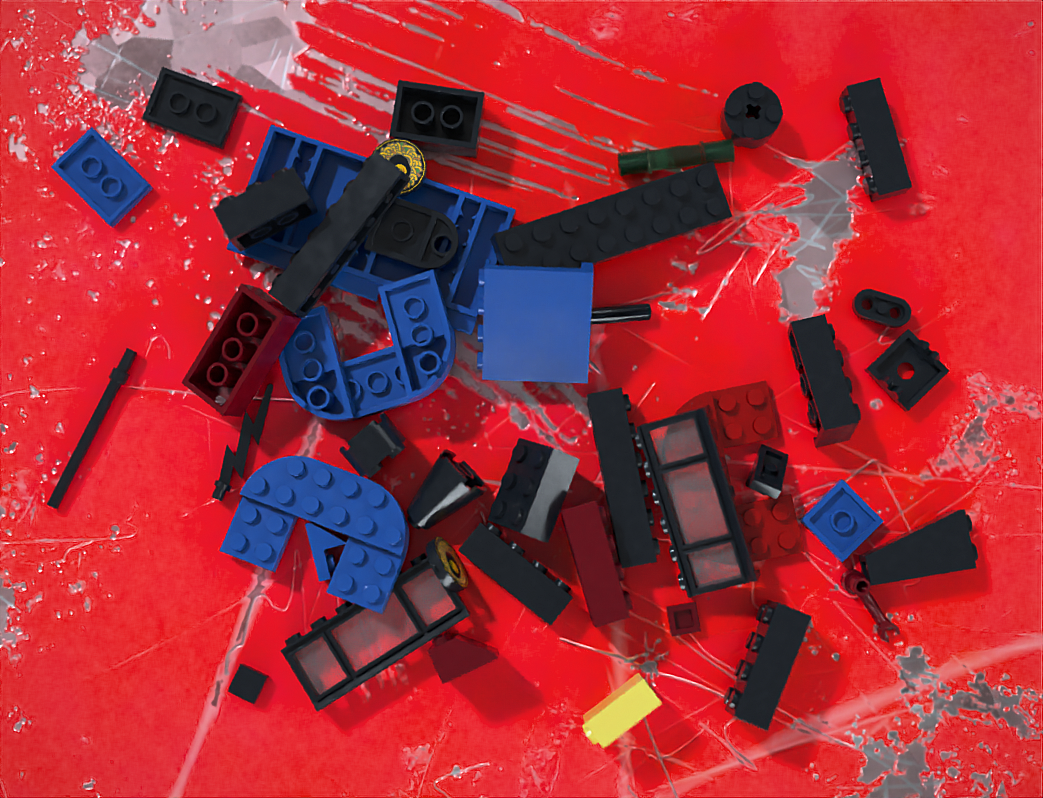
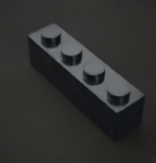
(874, 140)
(515, 573)

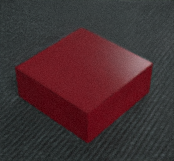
(683, 618)

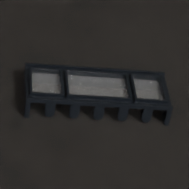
(696, 502)
(363, 642)

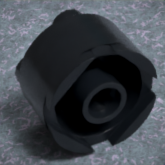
(749, 100)
(373, 445)

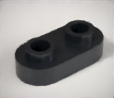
(880, 308)

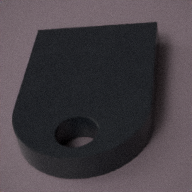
(410, 234)

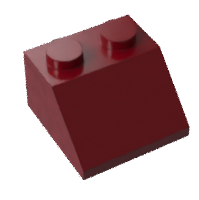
(459, 655)

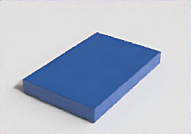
(102, 177)

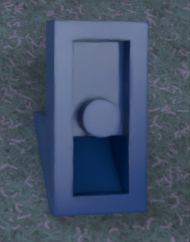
(320, 541)

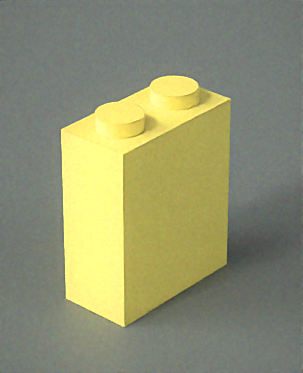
(619, 711)

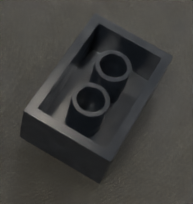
(438, 118)
(265, 209)
(533, 489)

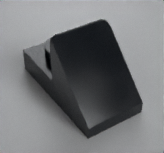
(768, 471)

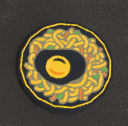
(408, 158)
(451, 568)

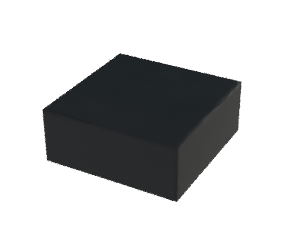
(248, 683)

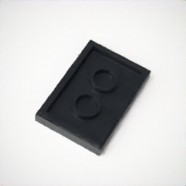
(192, 108)

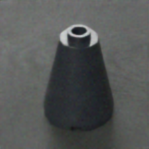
(444, 491)

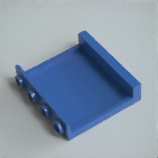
(535, 323)

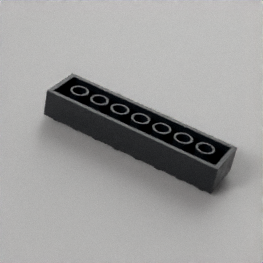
(617, 222)

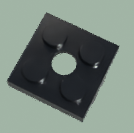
(926, 367)

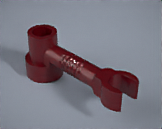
(849, 581)

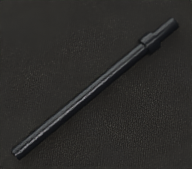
(118, 376)

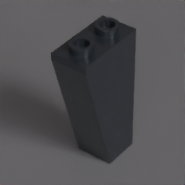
(927, 550)

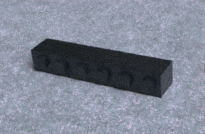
(339, 234)
(621, 478)

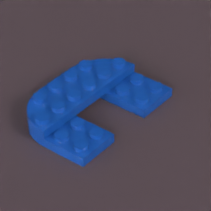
(381, 379)
(331, 499)

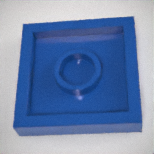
(841, 520)

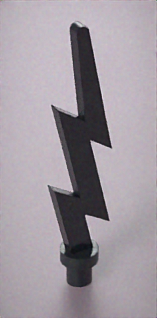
(238, 461)

